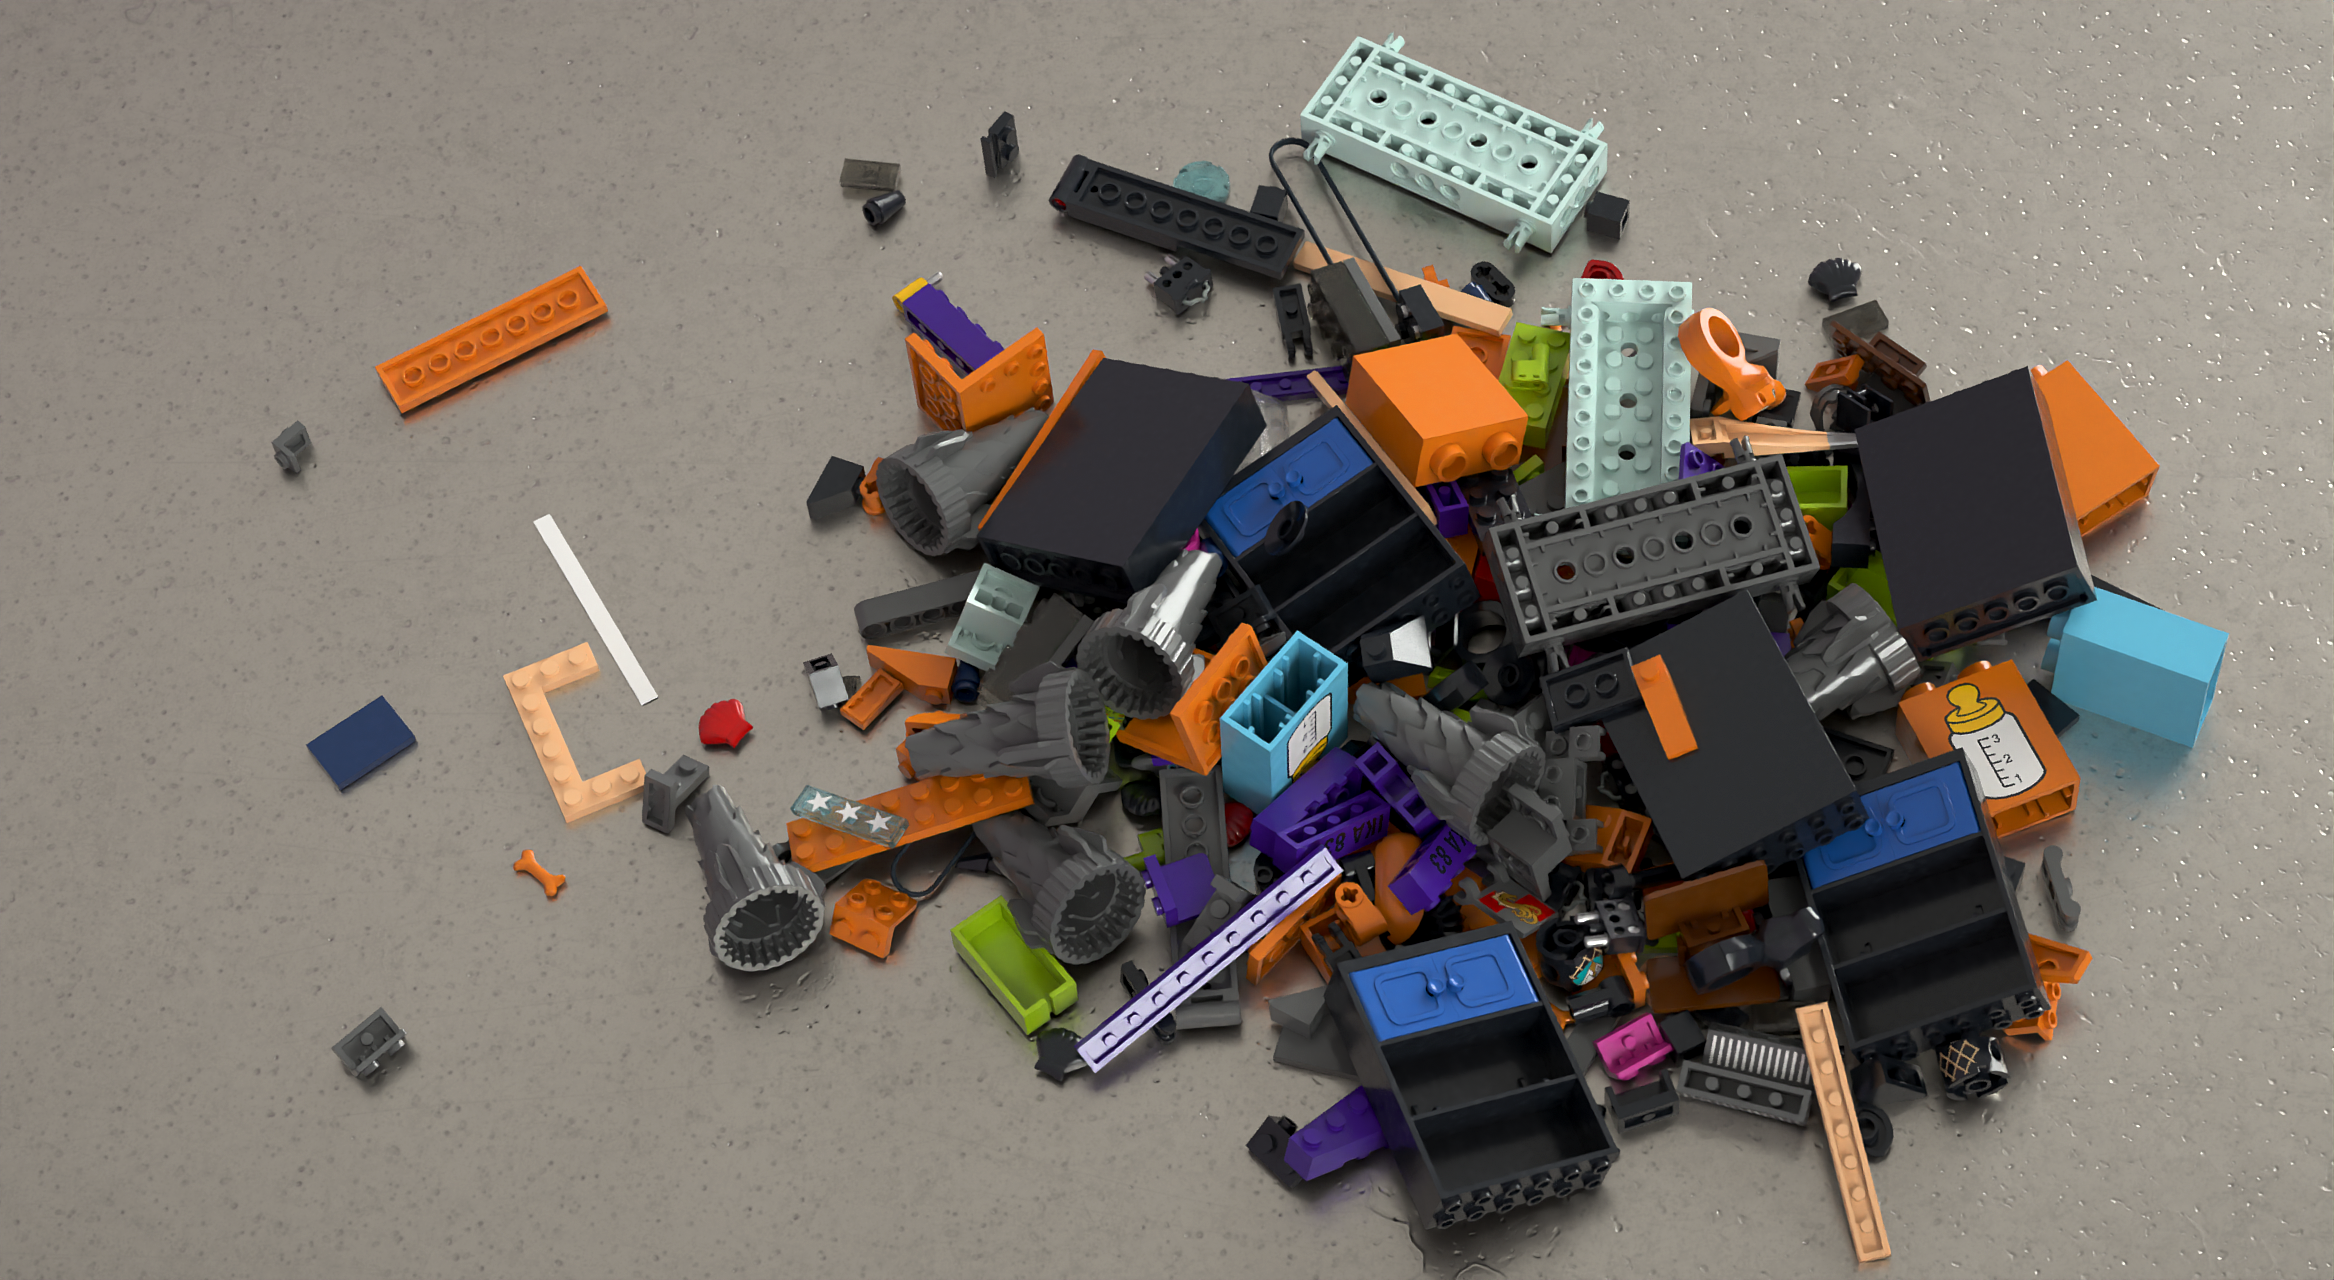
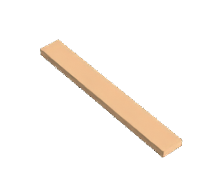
(1447, 302)
(1331, 399)
(1843, 1132)

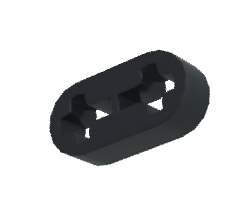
(1496, 282)

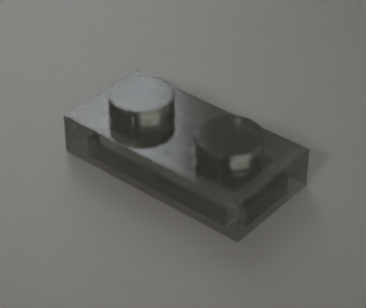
(1860, 320)

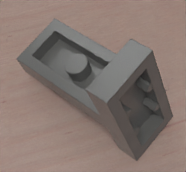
(668, 790)
(1223, 904)

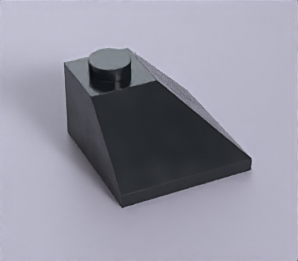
(1396, 650)

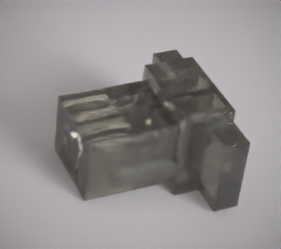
(851, 684)

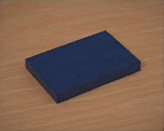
(361, 742)

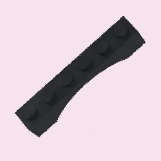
(1852, 532)

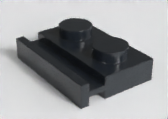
(1000, 145)

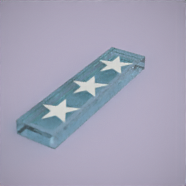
(849, 816)

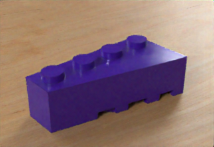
(1319, 789)
(1335, 1137)

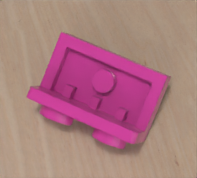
(1632, 1047)

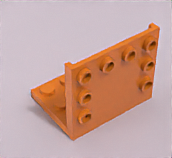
(1000, 387)
(1192, 729)

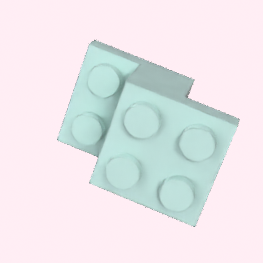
(991, 617)

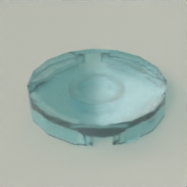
(1204, 180)

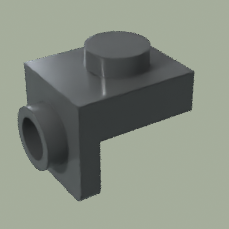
(290, 444)

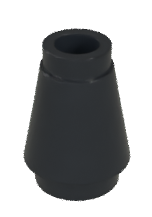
(882, 207)

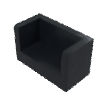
(1643, 1104)

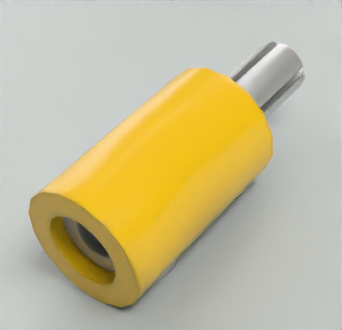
(913, 287)

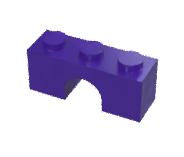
(1396, 789)

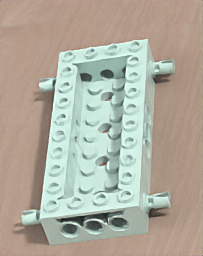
(1439, 157)
(1603, 322)

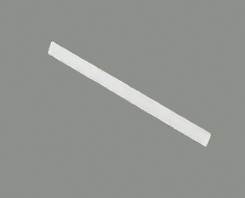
(596, 609)

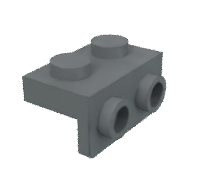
(369, 1042)

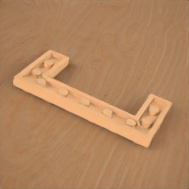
(572, 795)

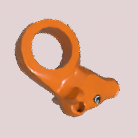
(1719, 355)

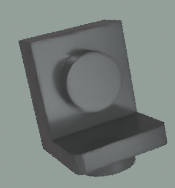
(1936, 672)

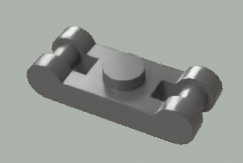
(2059, 889)

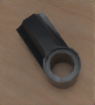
(1362, 869)
(1609, 998)

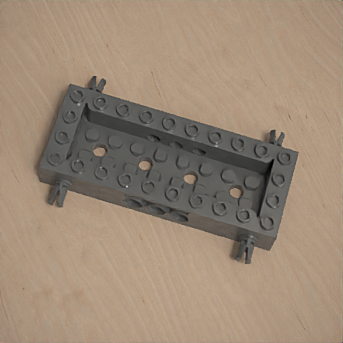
(1662, 578)

